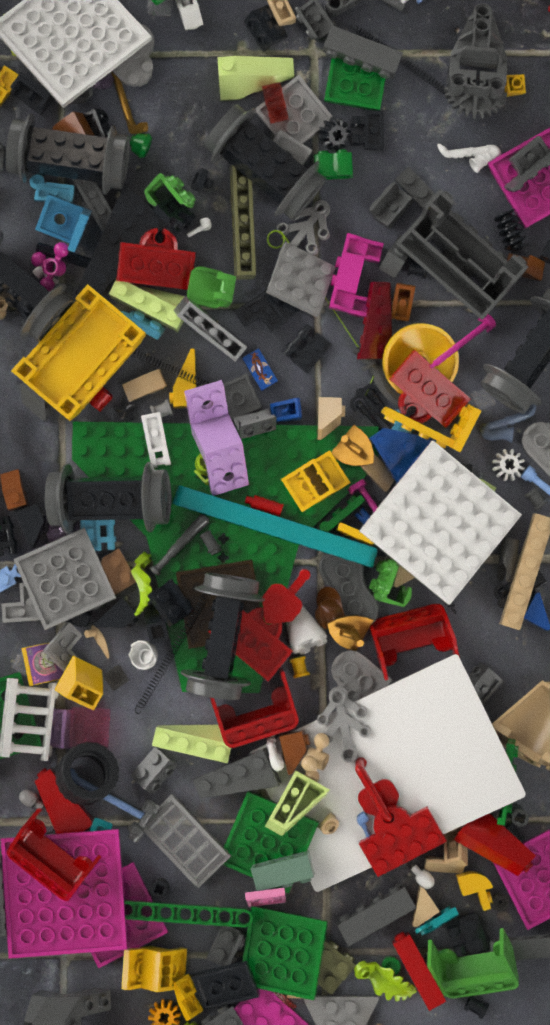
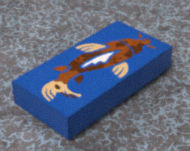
(260, 369)

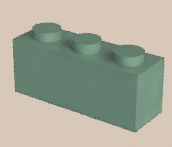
(283, 871)

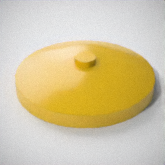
(427, 341)

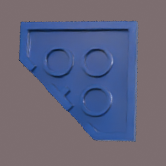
(398, 450)

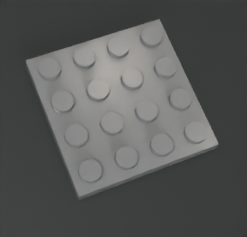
(64, 579)

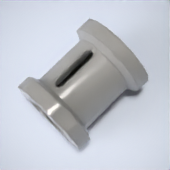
(163, 408)

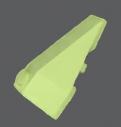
(247, 74)

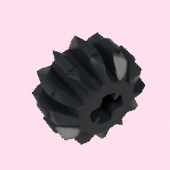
(327, 133)

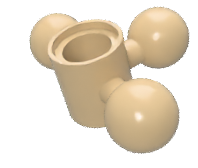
(315, 758)

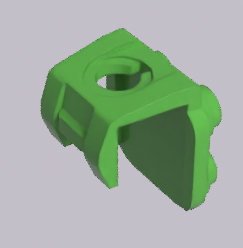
(174, 185)
(211, 287)
(383, 584)

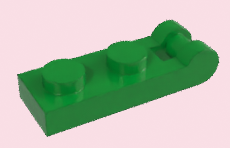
(353, 503)

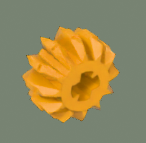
(164, 1008)

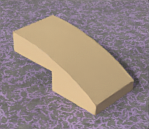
(144, 385)

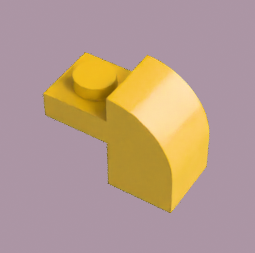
(476, 882)

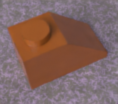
(13, 490)
(294, 748)

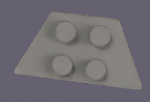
(341, 1009)

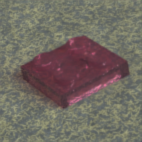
(89, 726)

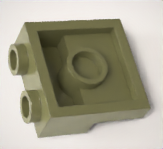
(334, 967)

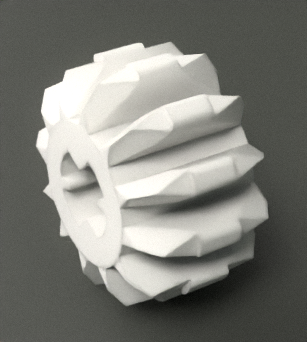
(515, 465)

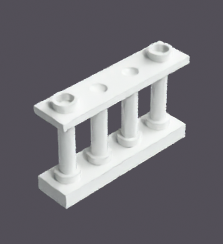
(9, 726)

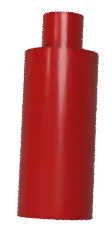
(265, 505)

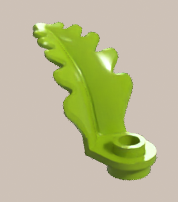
(142, 580)
(384, 981)

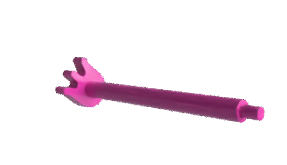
(487, 323)
(360, 486)

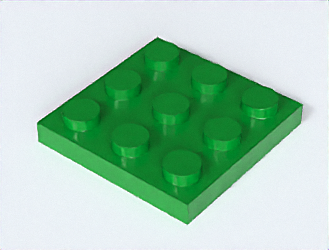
(353, 86)

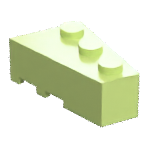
(296, 801)

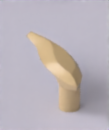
(99, 637)

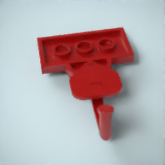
(259, 642)
(395, 838)

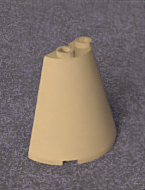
(530, 725)

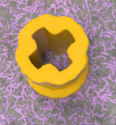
(299, 667)

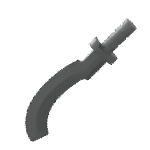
(381, 381)

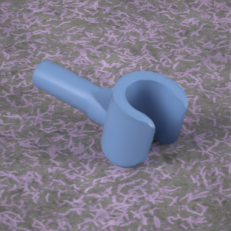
(362, 818)

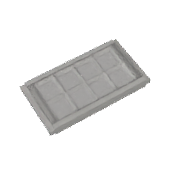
(186, 841)

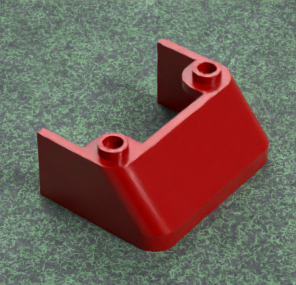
(410, 631)
(260, 722)
(47, 861)

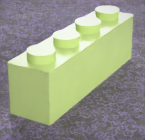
(149, 301)
(194, 740)

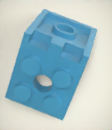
(74, 225)

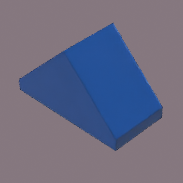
(287, 410)
(536, 612)

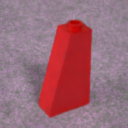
(64, 815)
(496, 844)
(418, 970)

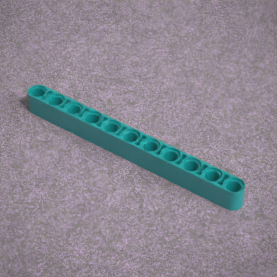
(275, 526)

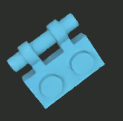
(94, 532)

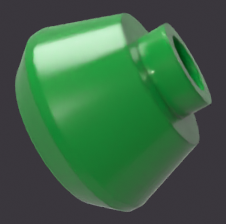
(141, 144)

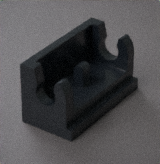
(31, 93)

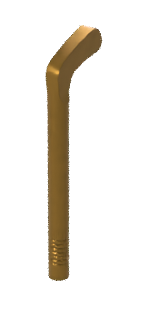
(132, 127)

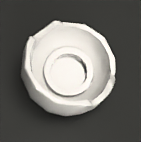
(143, 654)

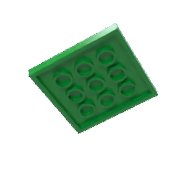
(254, 843)
(285, 951)

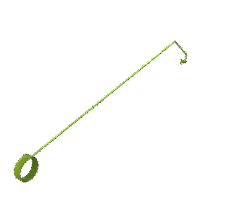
(283, 236)

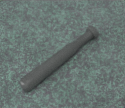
(192, 531)

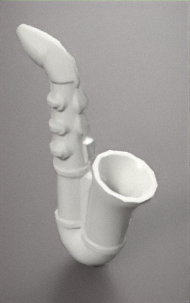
(482, 155)
(275, 754)

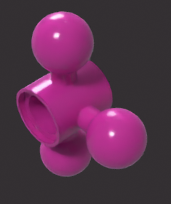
(39, 259)

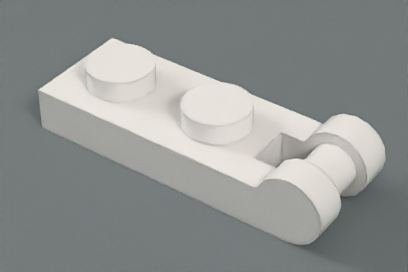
(155, 438)

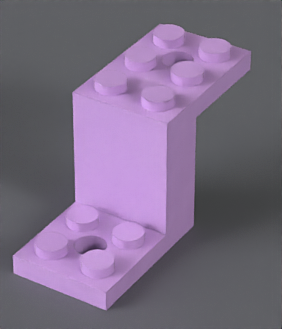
(216, 438)

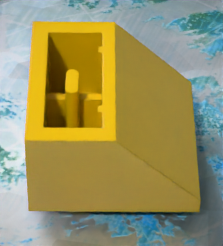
(81, 683)

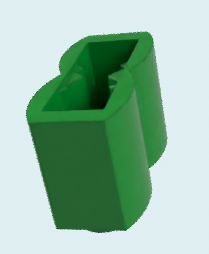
(335, 165)

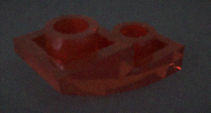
(275, 103)

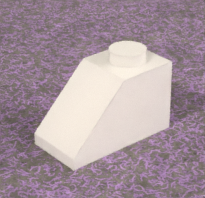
(189, 14)

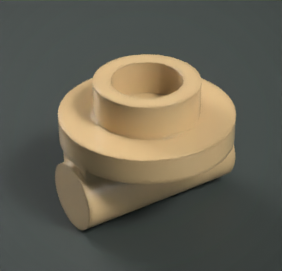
(329, 824)

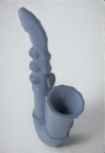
(498, 429)

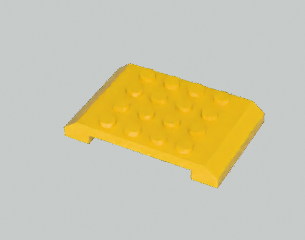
(79, 353)

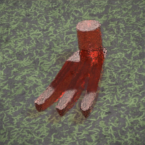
(285, 1000)

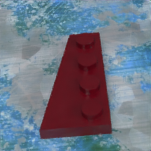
(377, 322)

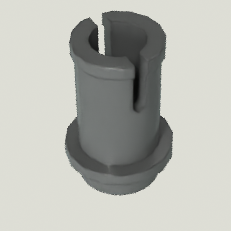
(210, 543)

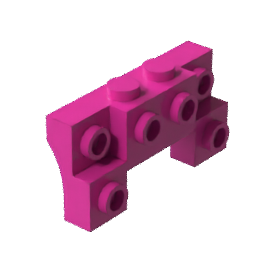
(350, 265)

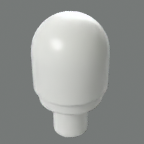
(423, 877)

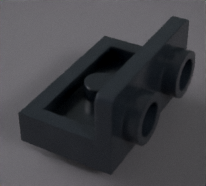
(264, 27)

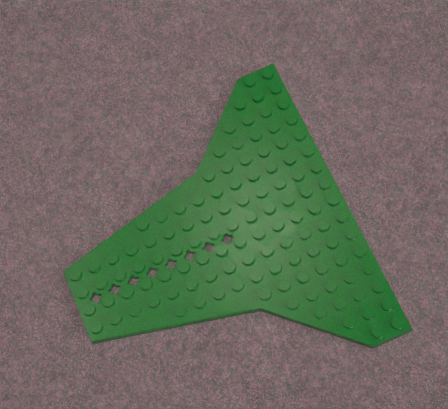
(122, 451)

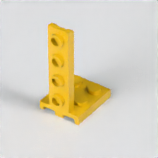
(460, 431)

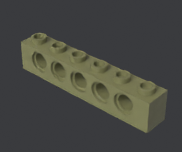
(242, 225)

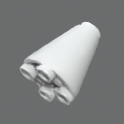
(305, 633)

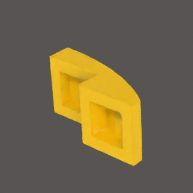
(7, 77)
(187, 1001)

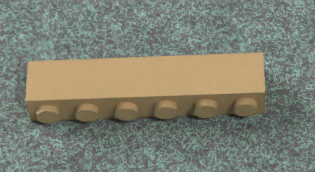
(526, 572)

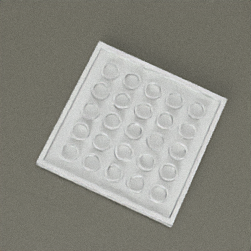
(71, 41)
(440, 522)

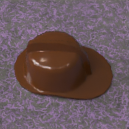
(328, 606)

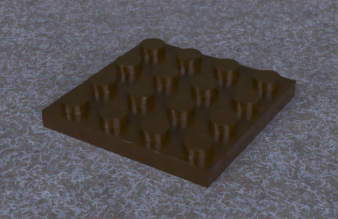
(190, 579)

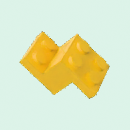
(315, 481)
(153, 968)

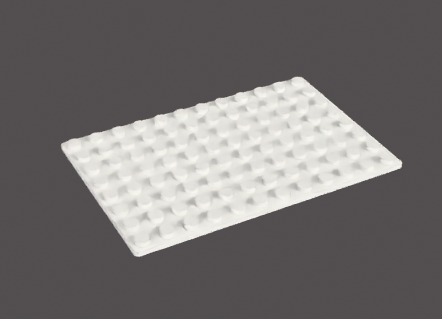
(427, 741)

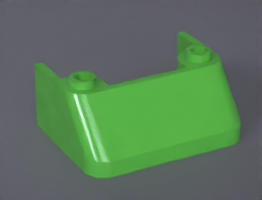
(474, 973)

